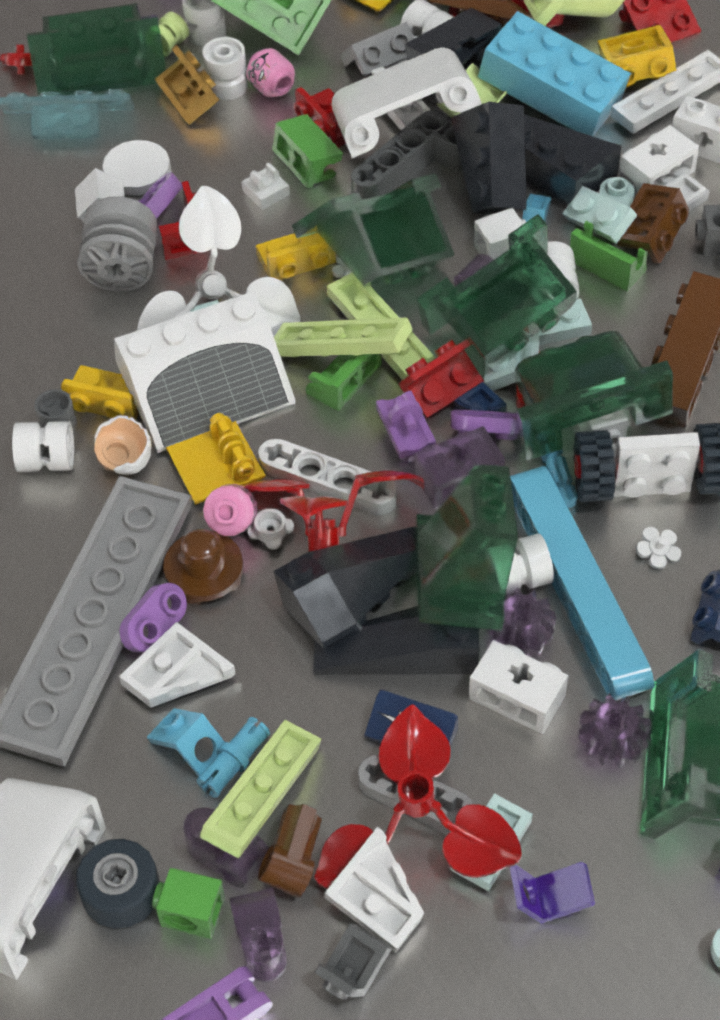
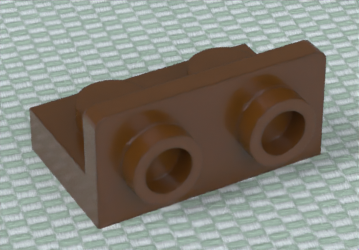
(658, 220)

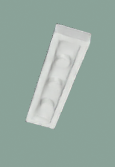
(667, 92)

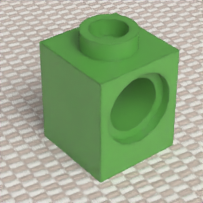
(189, 902)

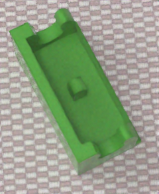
(305, 150)
(606, 259)
(342, 378)

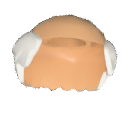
(122, 445)

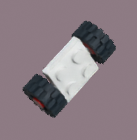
(646, 463)

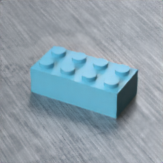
(553, 74)

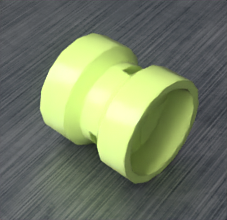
(172, 31)

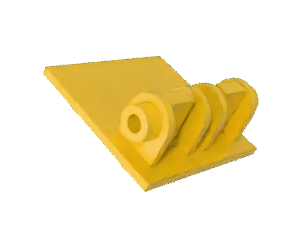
(215, 459)

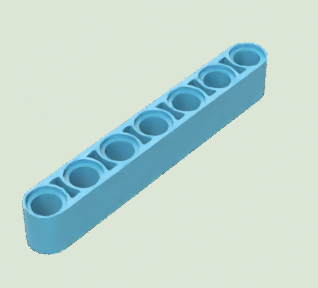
(582, 586)

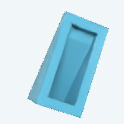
(536, 205)

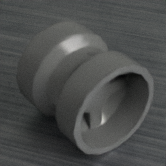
(55, 406)

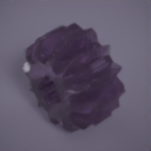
(526, 622)
(614, 730)

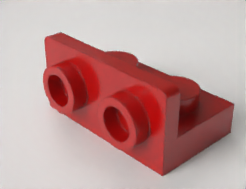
(320, 110)
(442, 379)

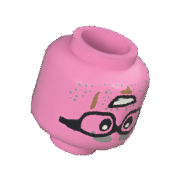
(270, 73)
(230, 509)

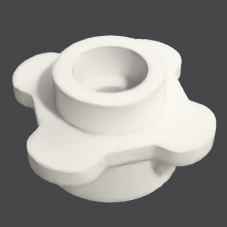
(270, 519)

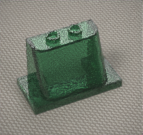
(96, 51)
(383, 234)
(504, 299)
(585, 383)
(467, 552)
(683, 747)

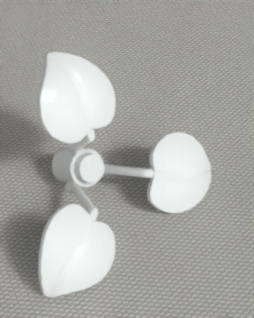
(211, 224)

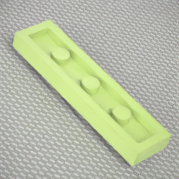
(364, 303)
(342, 337)
(260, 789)

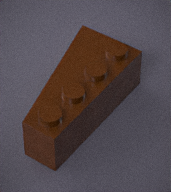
(691, 342)

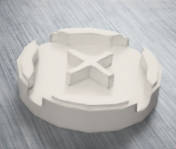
(137, 165)

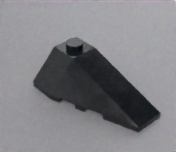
(340, 583)
(400, 646)

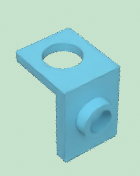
(182, 731)

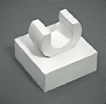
(265, 187)

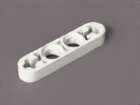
(323, 481)

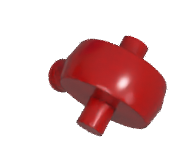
(17, 59)

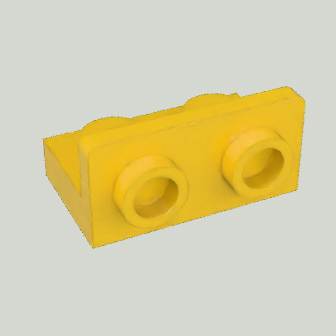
(293, 256)
(100, 393)

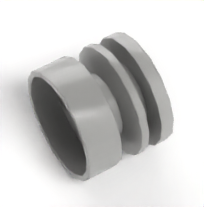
(117, 244)

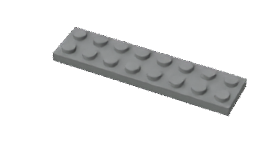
(82, 629)

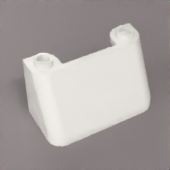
(429, 73)
(37, 839)

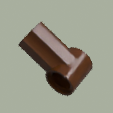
(288, 859)

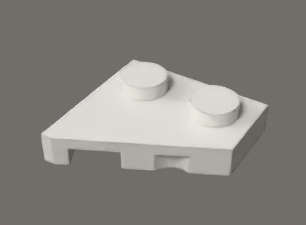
(174, 668)
(376, 893)

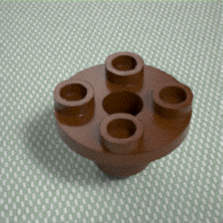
(204, 565)

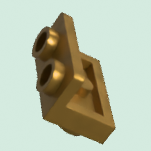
(186, 87)

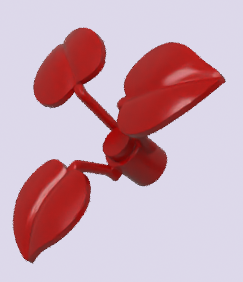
(323, 531)
(414, 755)

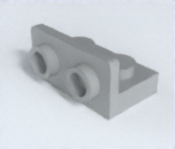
(379, 49)

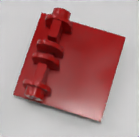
(672, 15)

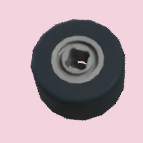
(126, 898)

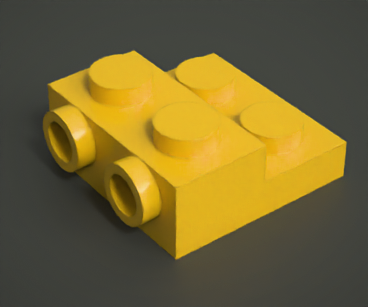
(640, 52)

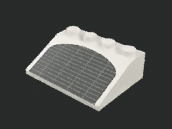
(201, 367)

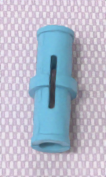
(233, 757)

